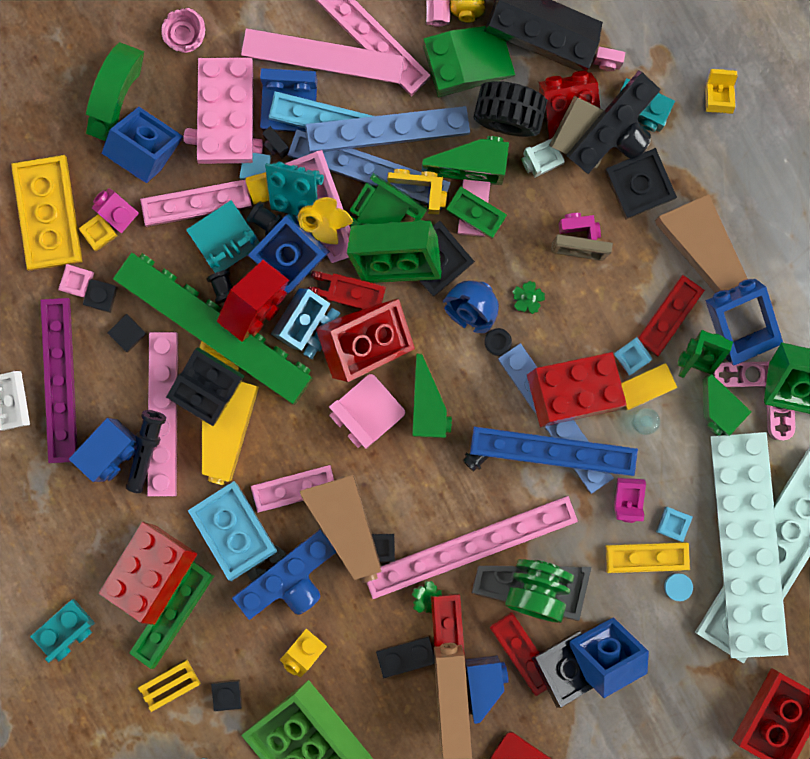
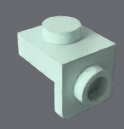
(541, 158)

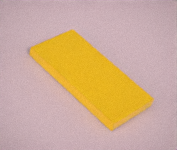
(46, 212)

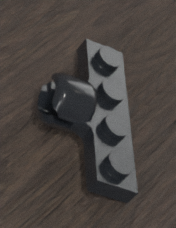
(617, 126)

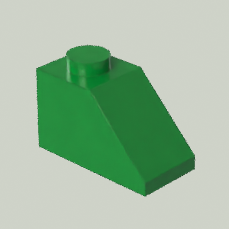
(721, 407)

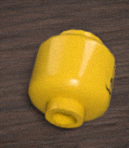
(467, 9)

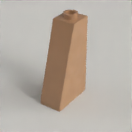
(704, 243)
(344, 521)
(452, 702)

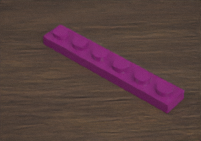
(59, 379)

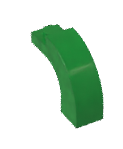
(110, 88)

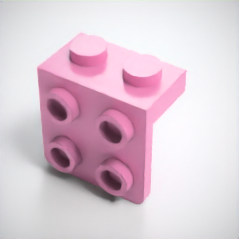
(367, 411)

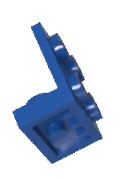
(290, 82)

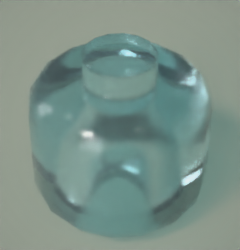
(645, 421)

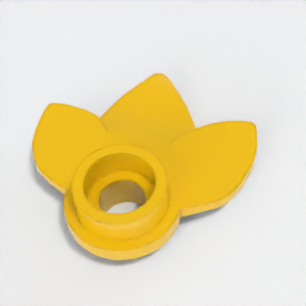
(325, 219)

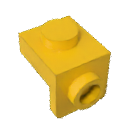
(720, 91)
(302, 654)

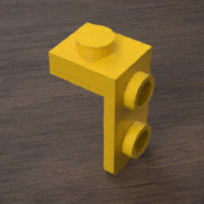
(430, 179)

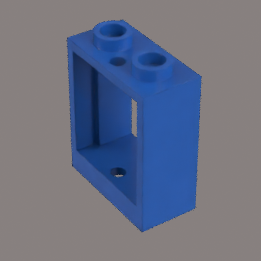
(754, 343)

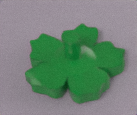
(528, 297)
(423, 596)

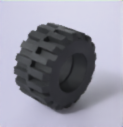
(510, 108)

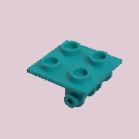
(291, 187)
(223, 237)

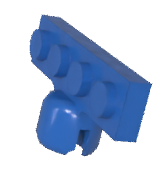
(288, 579)

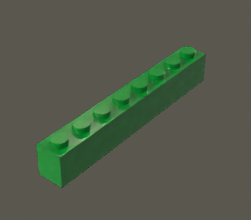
(201, 318)

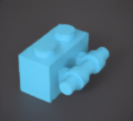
(301, 319)

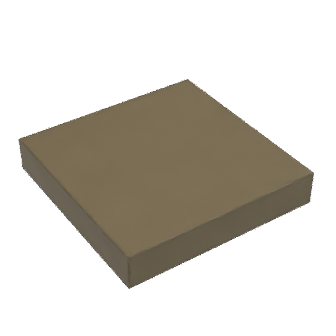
(574, 124)
(581, 247)

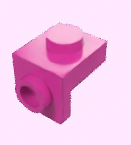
(114, 209)
(575, 223)
(629, 499)

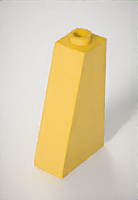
(224, 440)

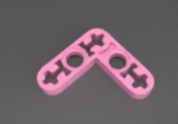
(762, 367)

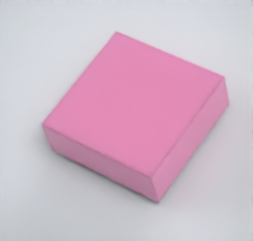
(75, 280)

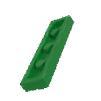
(158, 637)

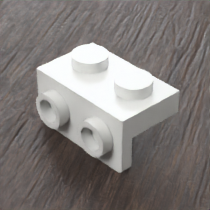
(12, 401)

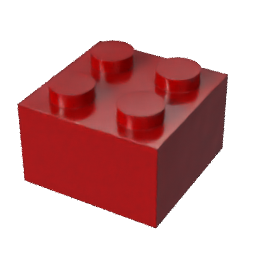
(253, 301)

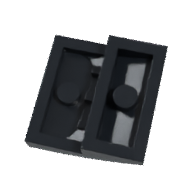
(205, 386)

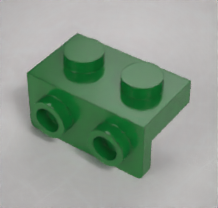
(704, 353)

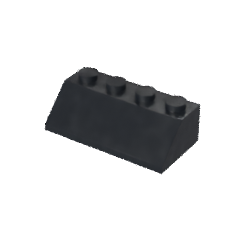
(547, 30)

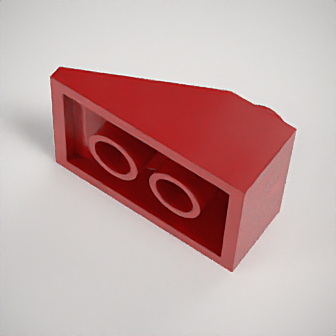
(365, 340)

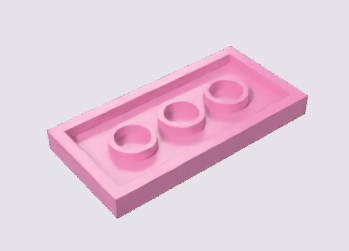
(225, 110)

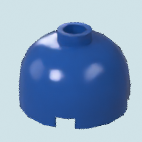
(472, 304)

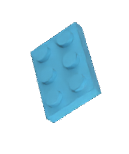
(232, 531)

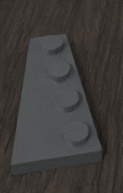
(496, 580)

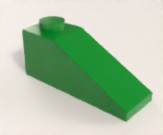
(429, 413)

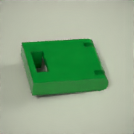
(384, 204)

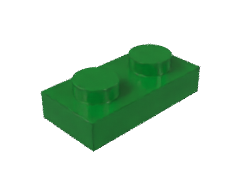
(476, 212)

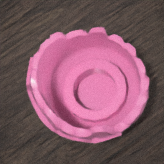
(183, 30)

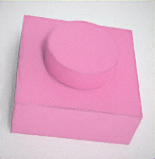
(609, 59)

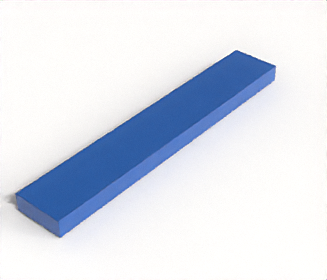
(553, 451)

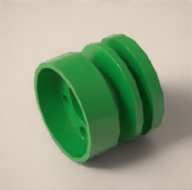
(539, 590)

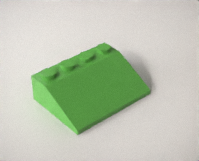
(303, 729)

